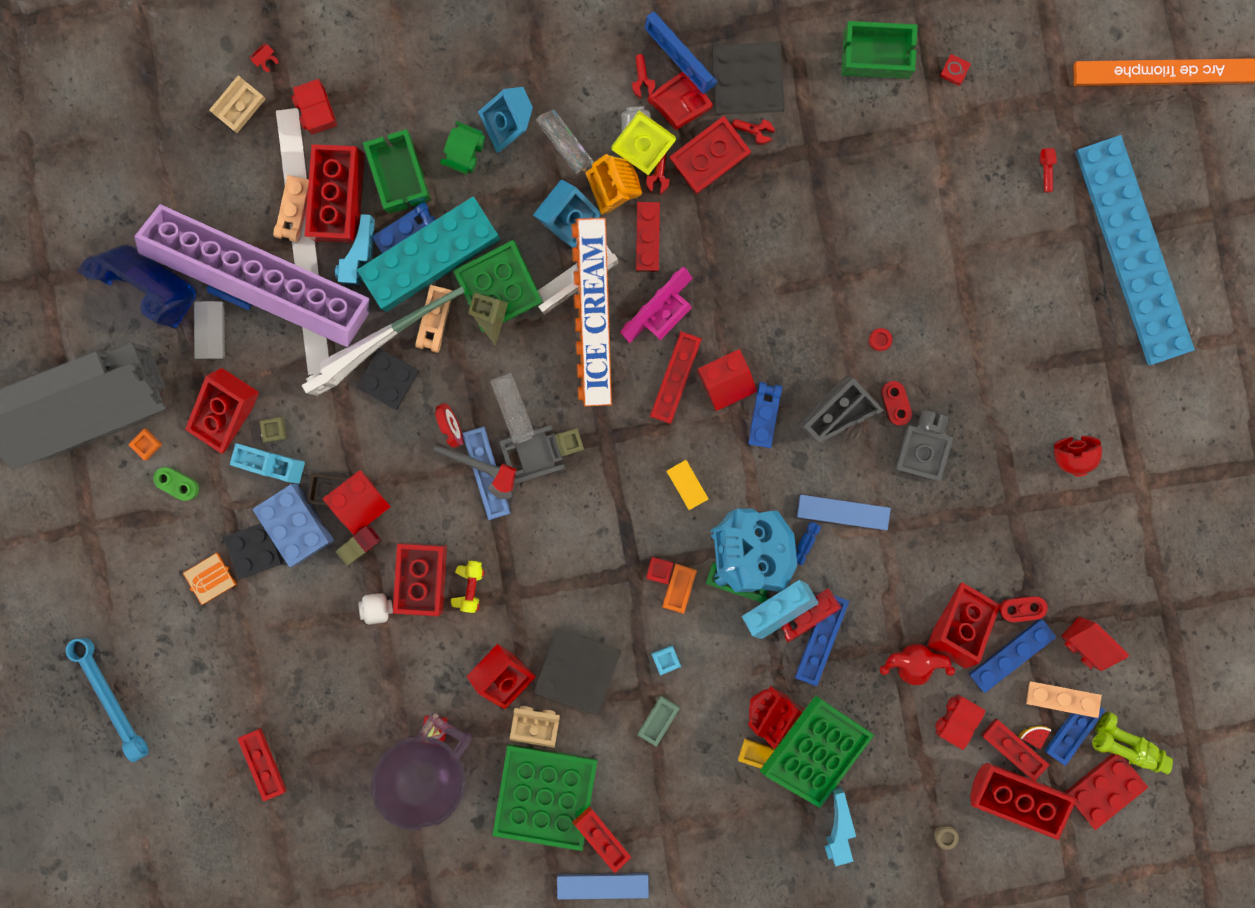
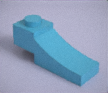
(359, 254)
(267, 463)
(843, 829)

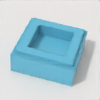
(666, 660)

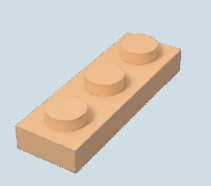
(1063, 699)

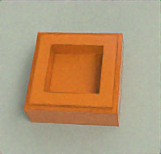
(145, 444)

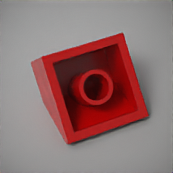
(727, 380)
(357, 502)
(1093, 645)
(500, 677)

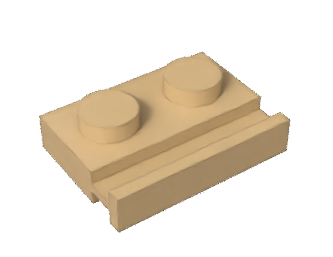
(237, 104)

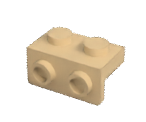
(534, 726)

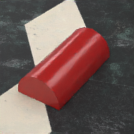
(1021, 800)

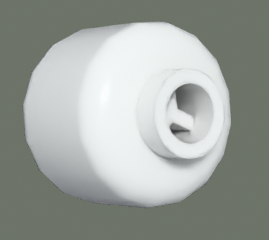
(375, 608)

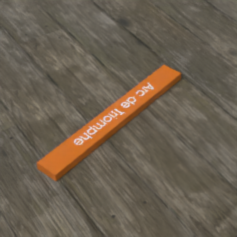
(1164, 72)

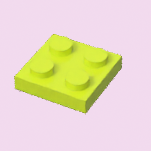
(643, 142)

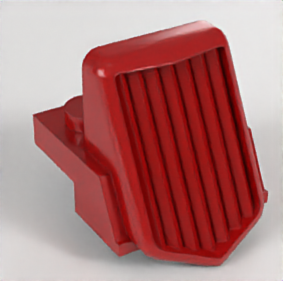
(773, 715)

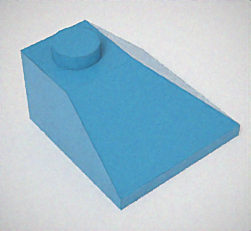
(506, 116)

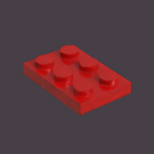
(710, 155)
(1106, 790)

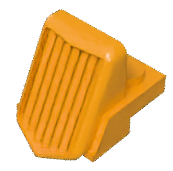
(613, 182)

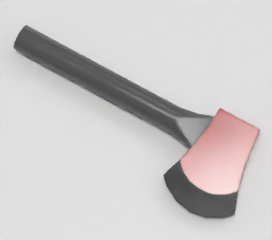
(503, 475)

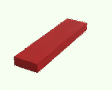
(675, 377)

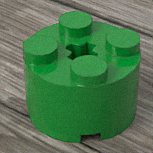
(462, 147)

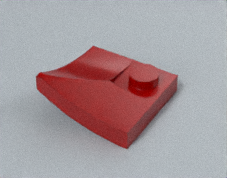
(680, 101)

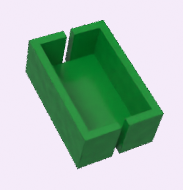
(879, 50)
(397, 171)

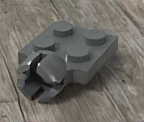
(925, 446)

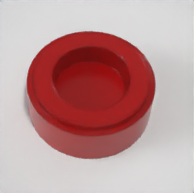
(880, 339)

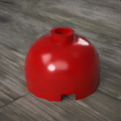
(1078, 456)

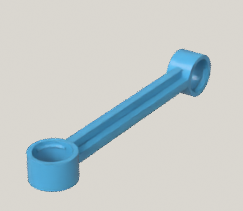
(133, 745)

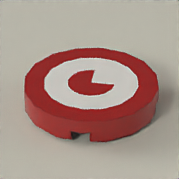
(449, 425)

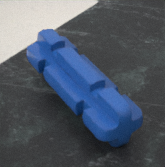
(807, 542)

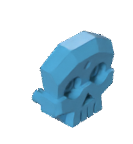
(742, 551)

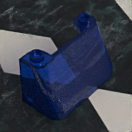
(166, 293)

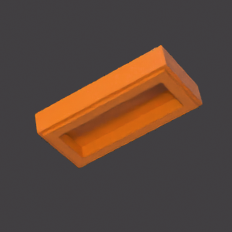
(679, 588)

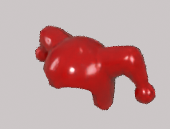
(917, 664)

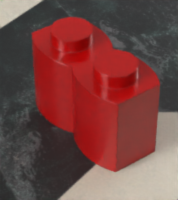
(314, 107)
(959, 721)

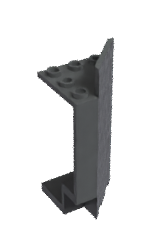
(78, 404)

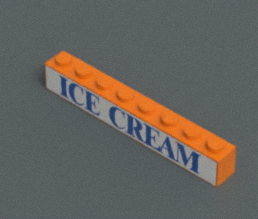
(593, 311)

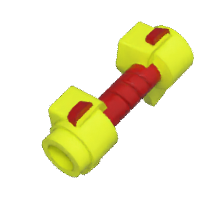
(472, 572)

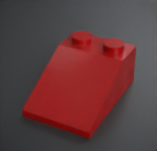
(221, 409)
(964, 626)

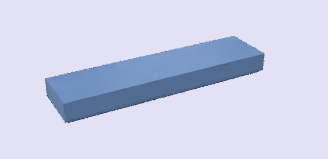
(480, 449)
(843, 512)
(602, 886)

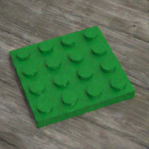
(817, 752)
(544, 796)

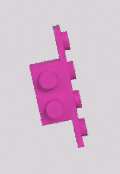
(662, 310)

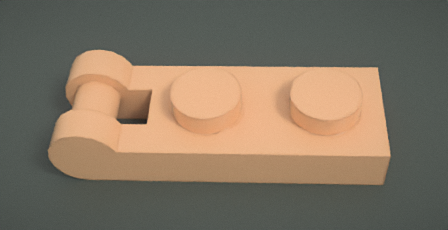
(292, 208)
(433, 321)

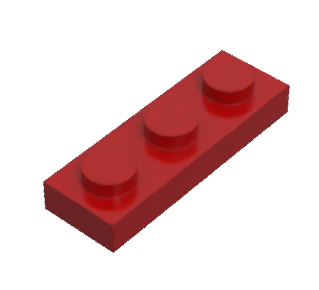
(647, 237)
(1015, 749)
(262, 764)
(601, 839)

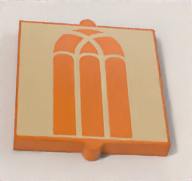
(209, 578)

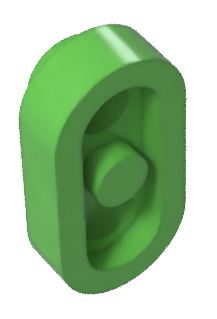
(175, 482)

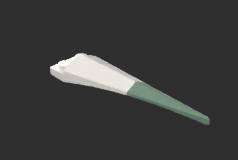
(340, 364)

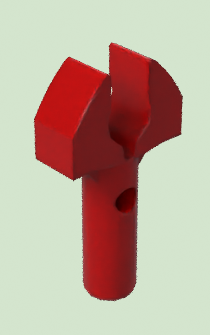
(642, 77)
(755, 130)
(1047, 159)
(659, 174)

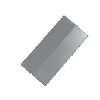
(209, 330)

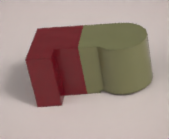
(359, 545)

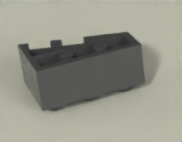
(838, 410)

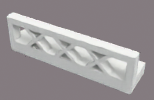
(563, 286)

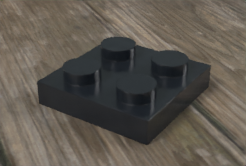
(387, 378)
(252, 551)

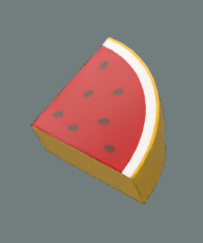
(1035, 735)

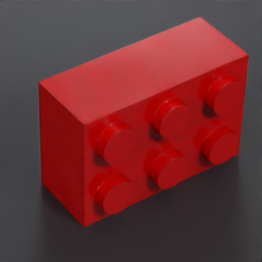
(419, 579)

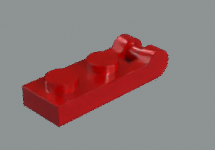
(827, 606)

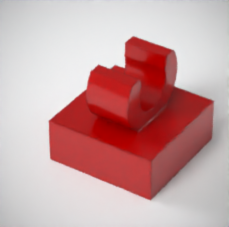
(261, 55)

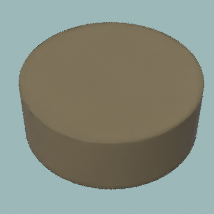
(946, 837)

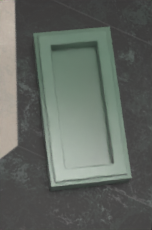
(658, 720)

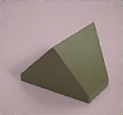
(488, 314)

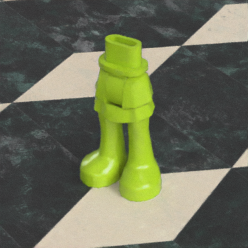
(1142, 751)

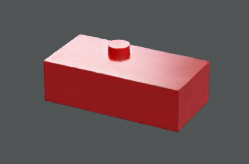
(334, 193)

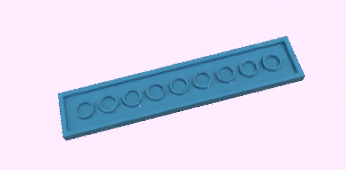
(1134, 250)

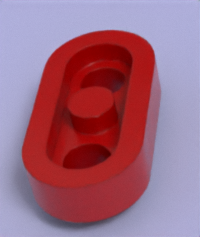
(894, 404)
(1022, 609)

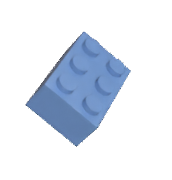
(293, 525)

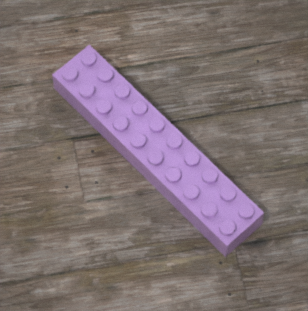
(252, 275)

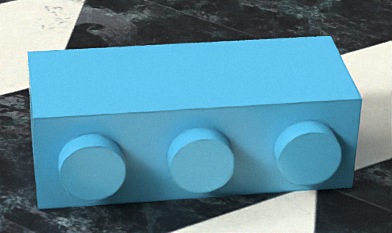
(780, 609)

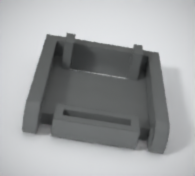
(535, 454)

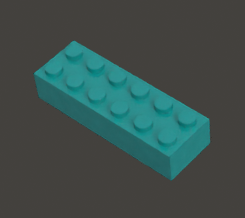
(428, 254)

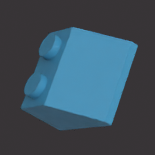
(561, 210)

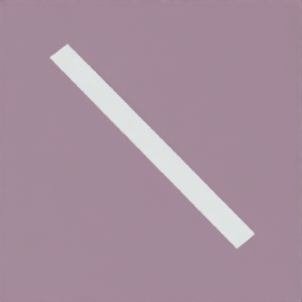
(303, 250)

